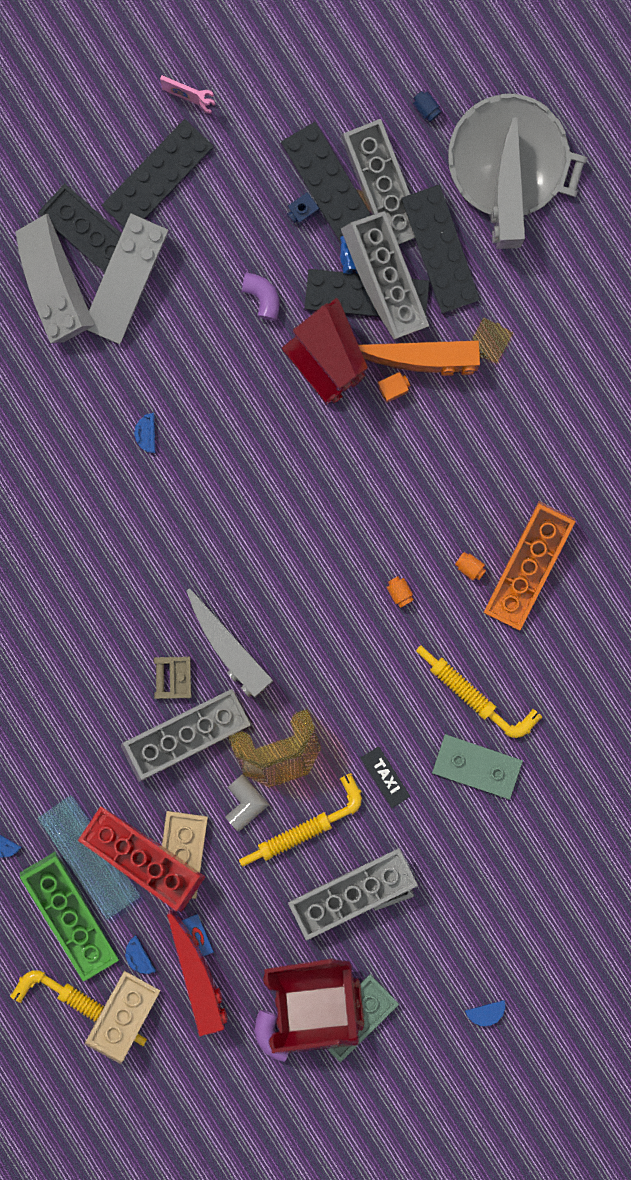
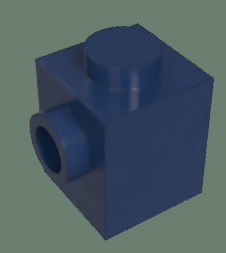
(302, 209)

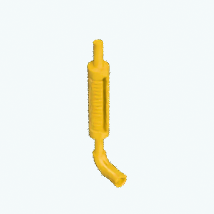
(476, 700)
(308, 829)
(66, 994)

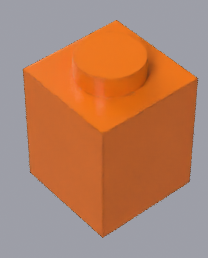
(393, 387)

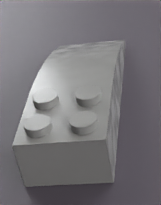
(379, 175)
(508, 202)
(385, 274)
(126, 277)
(52, 281)
(235, 657)
(185, 735)
(352, 894)

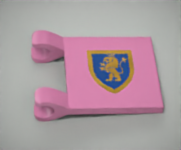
(187, 93)

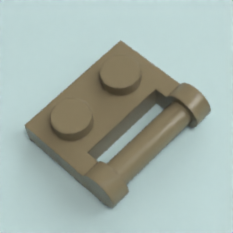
(179, 677)

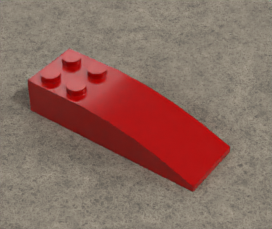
(141, 859)
(198, 979)

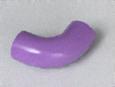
(265, 293)
(264, 1028)

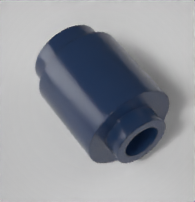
(427, 106)

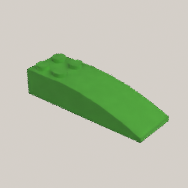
(68, 916)

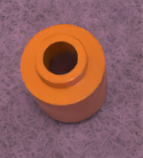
(470, 566)
(400, 591)

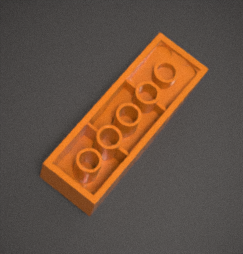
(427, 357)
(529, 565)

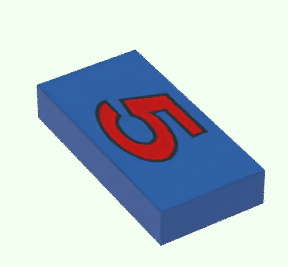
(198, 933)

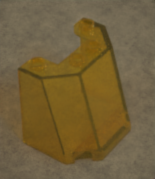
(282, 759)

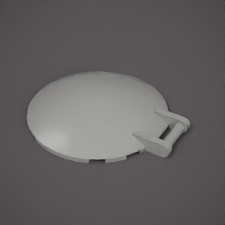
(542, 149)

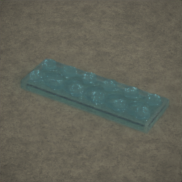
(104, 883)

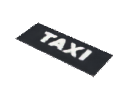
(385, 777)

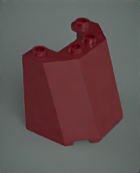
(327, 352)
(315, 1006)

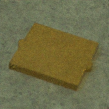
(491, 339)

